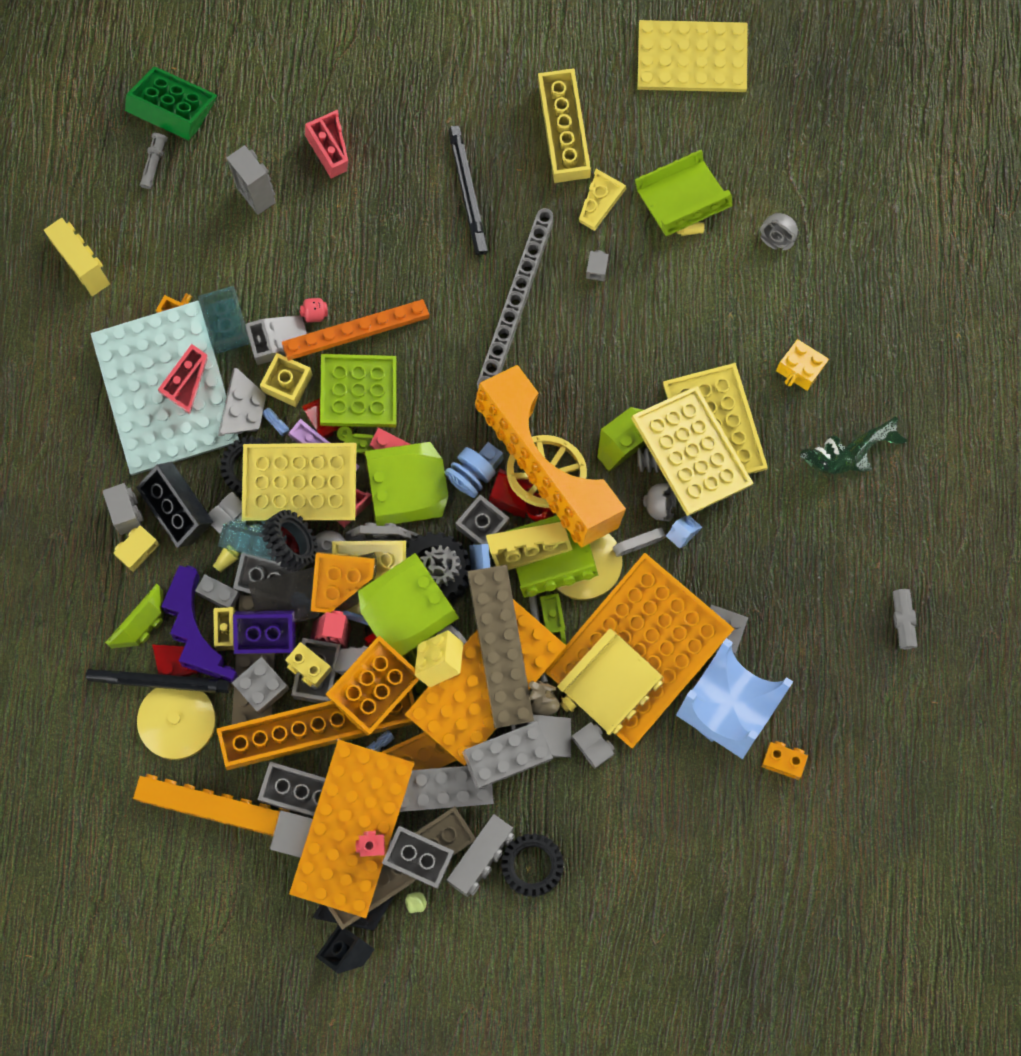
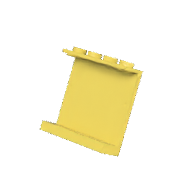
(611, 682)

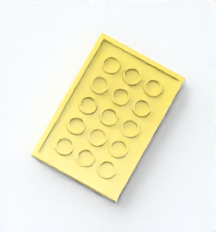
(692, 56)
(729, 404)
(692, 450)
(299, 477)

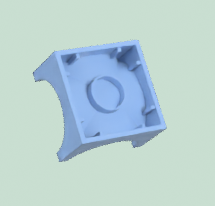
(731, 702)

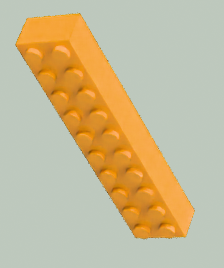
(298, 732)

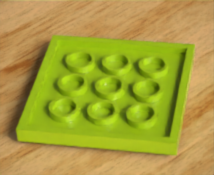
(358, 390)

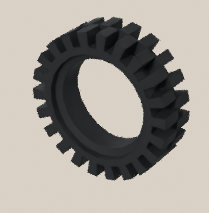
(229, 459)
(280, 549)
(516, 883)

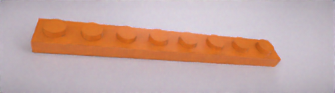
(355, 329)

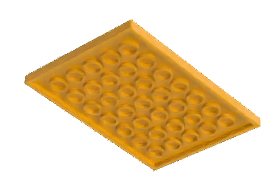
(662, 625)

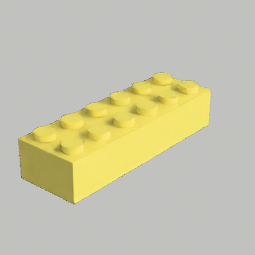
(564, 125)

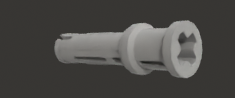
(155, 153)

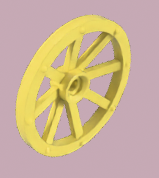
(539, 441)

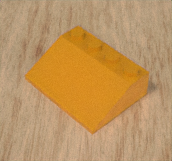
(373, 685)

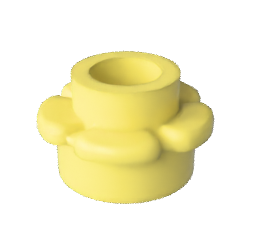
(568, 704)

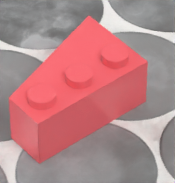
(328, 143)
(332, 628)

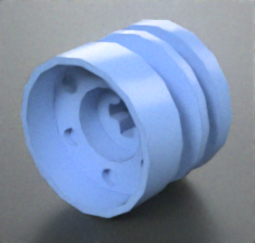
(467, 476)

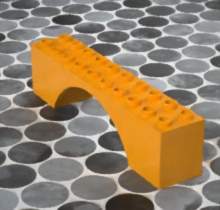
(583, 505)

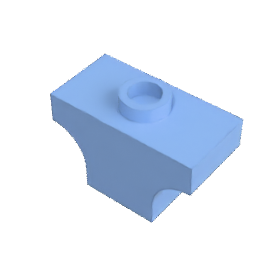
(683, 531)

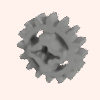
(442, 558)

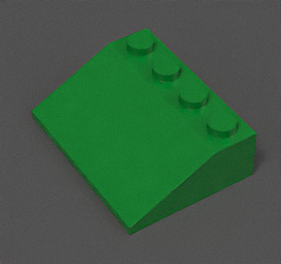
(170, 102)

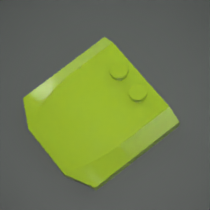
(406, 483)
(405, 606)

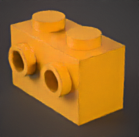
(785, 760)

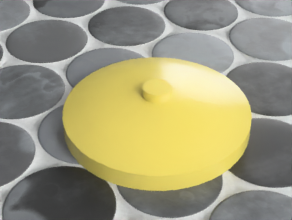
(608, 569)
(176, 722)

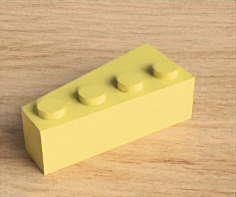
(77, 256)
(528, 544)

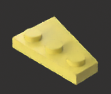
(602, 196)

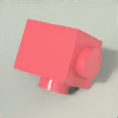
(370, 844)

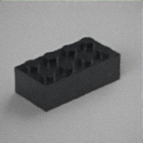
(174, 504)

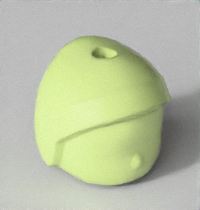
(415, 902)

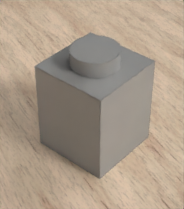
(597, 265)

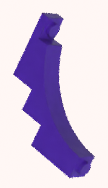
(197, 652)

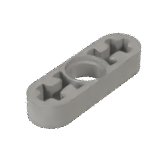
(639, 542)

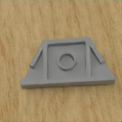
(242, 406)
(372, 532)

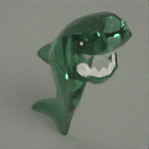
(837, 459)

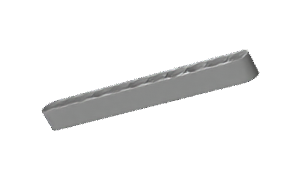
(517, 293)

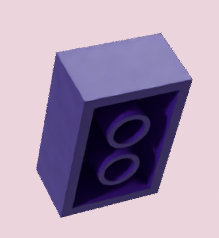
(264, 632)

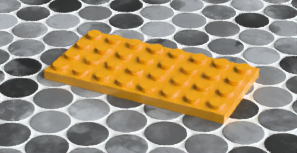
(459, 708)
(358, 796)

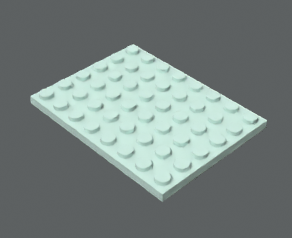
(134, 365)

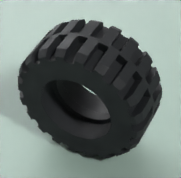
(425, 543)

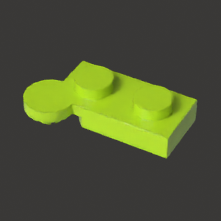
(362, 440)

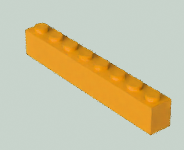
(207, 805)

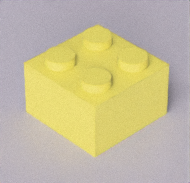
(286, 380)
(438, 658)

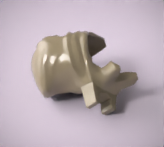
(543, 699)

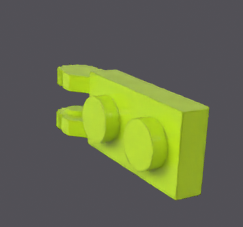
(553, 615)

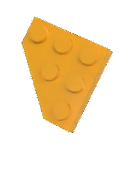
(338, 579)

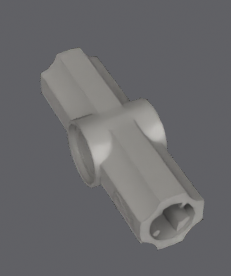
(904, 619)

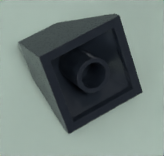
(344, 951)

